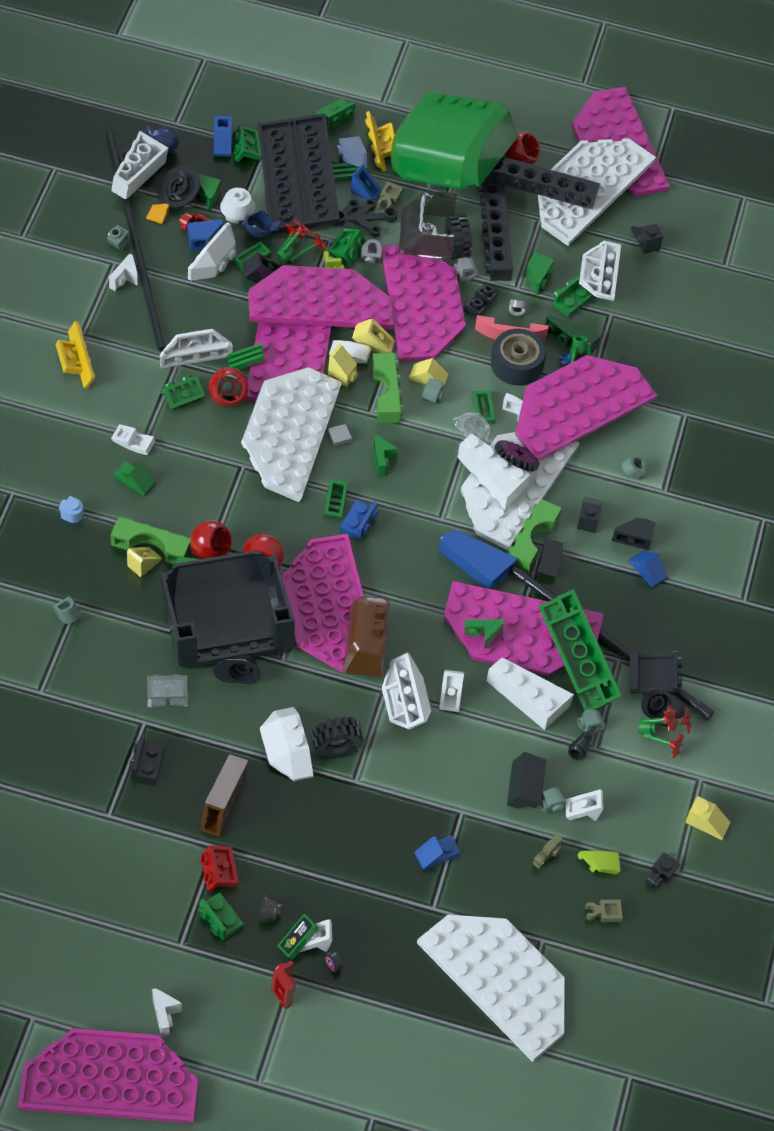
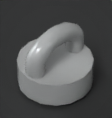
(518, 304)

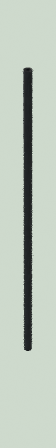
(137, 248)

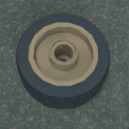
(518, 356)

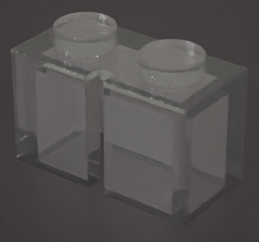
(167, 687)

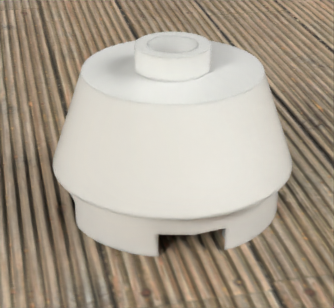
(237, 205)

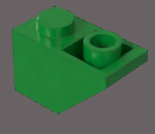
(538, 271)

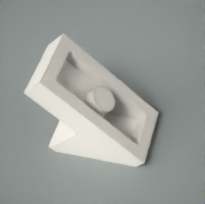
(124, 272)
(451, 690)
(585, 805)
(322, 937)
(164, 1007)

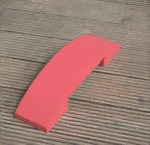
(486, 326)

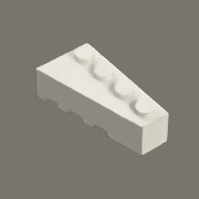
(529, 692)

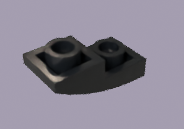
(482, 300)
(550, 558)

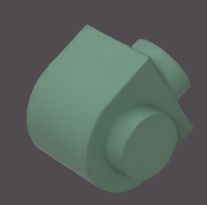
(118, 237)
(433, 390)
(634, 466)
(69, 614)
(591, 721)
(552, 801)

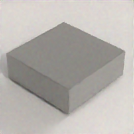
(339, 435)

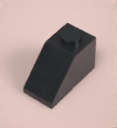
(648, 236)
(258, 267)
(589, 515)
(635, 533)

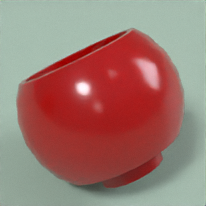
(524, 149)
(220, 375)
(210, 539)
(266, 545)

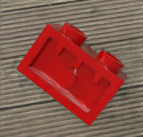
(219, 867)
(283, 983)

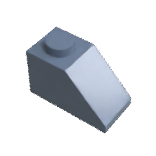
(352, 151)

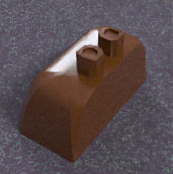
(366, 636)

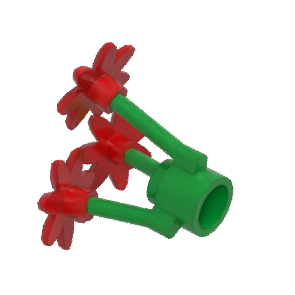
(286, 251)
(650, 726)

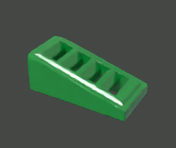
(337, 485)

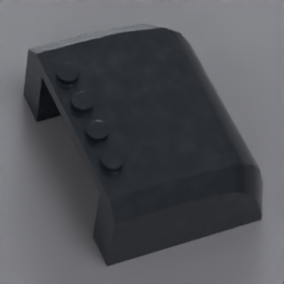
(227, 608)

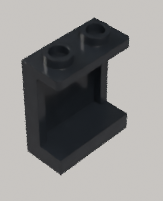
(655, 672)

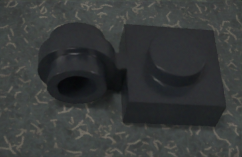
(664, 869)

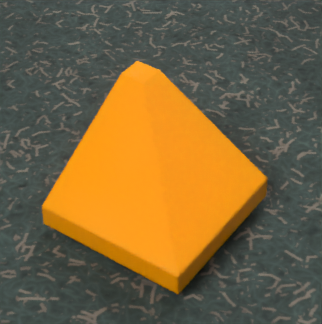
(158, 213)

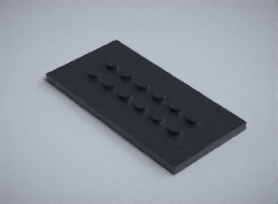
(298, 172)

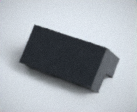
(526, 781)

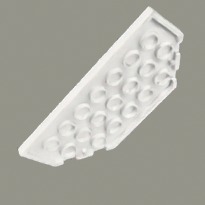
(606, 162)
(289, 428)
(503, 525)
(502, 977)

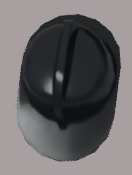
(238, 670)
(657, 701)

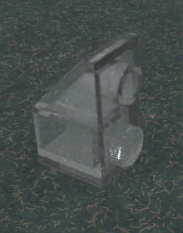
(473, 423)

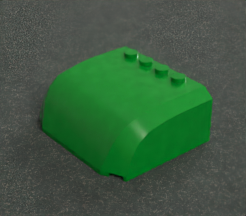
(452, 140)

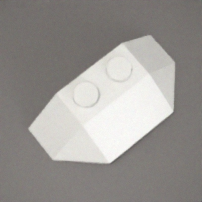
(214, 256)
(600, 270)
(195, 348)
(405, 693)
(287, 744)

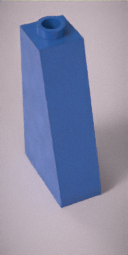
(477, 558)

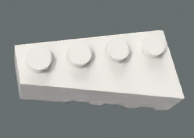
(139, 165)
(498, 475)

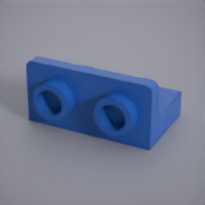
(359, 518)

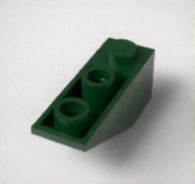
(566, 330)

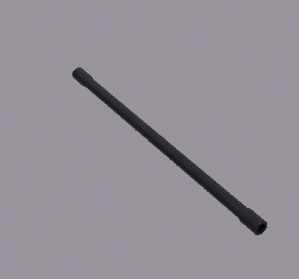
(521, 575)

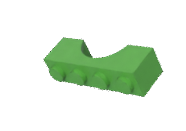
(388, 405)
(543, 519)
(130, 533)

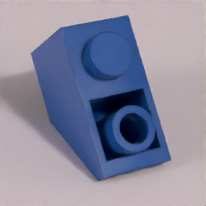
(222, 135)
(201, 233)

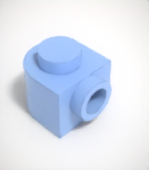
(71, 509)

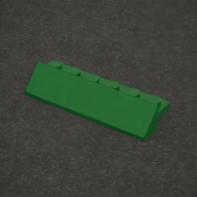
(580, 651)

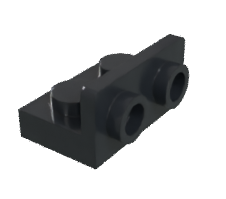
(147, 760)

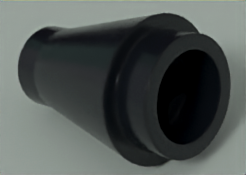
(579, 747)

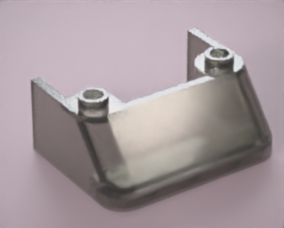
(420, 237)

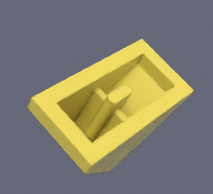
(428, 369)
(142, 559)

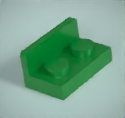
(337, 112)
(246, 143)
(347, 245)
(571, 297)
(183, 392)
(220, 916)

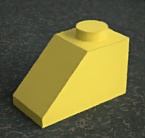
(374, 336)
(342, 366)
(708, 818)

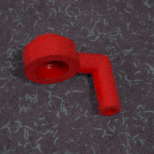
(189, 218)

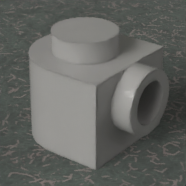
(371, 251)
(466, 269)

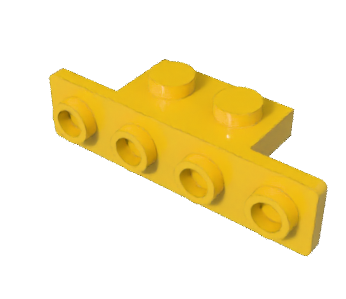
(382, 140)
(74, 355)

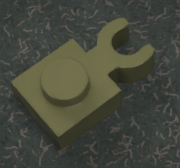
(390, 194)
(551, 849)
(607, 909)

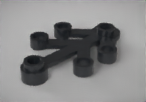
(390, 215)

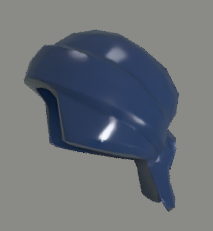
(165, 136)
(259, 225)

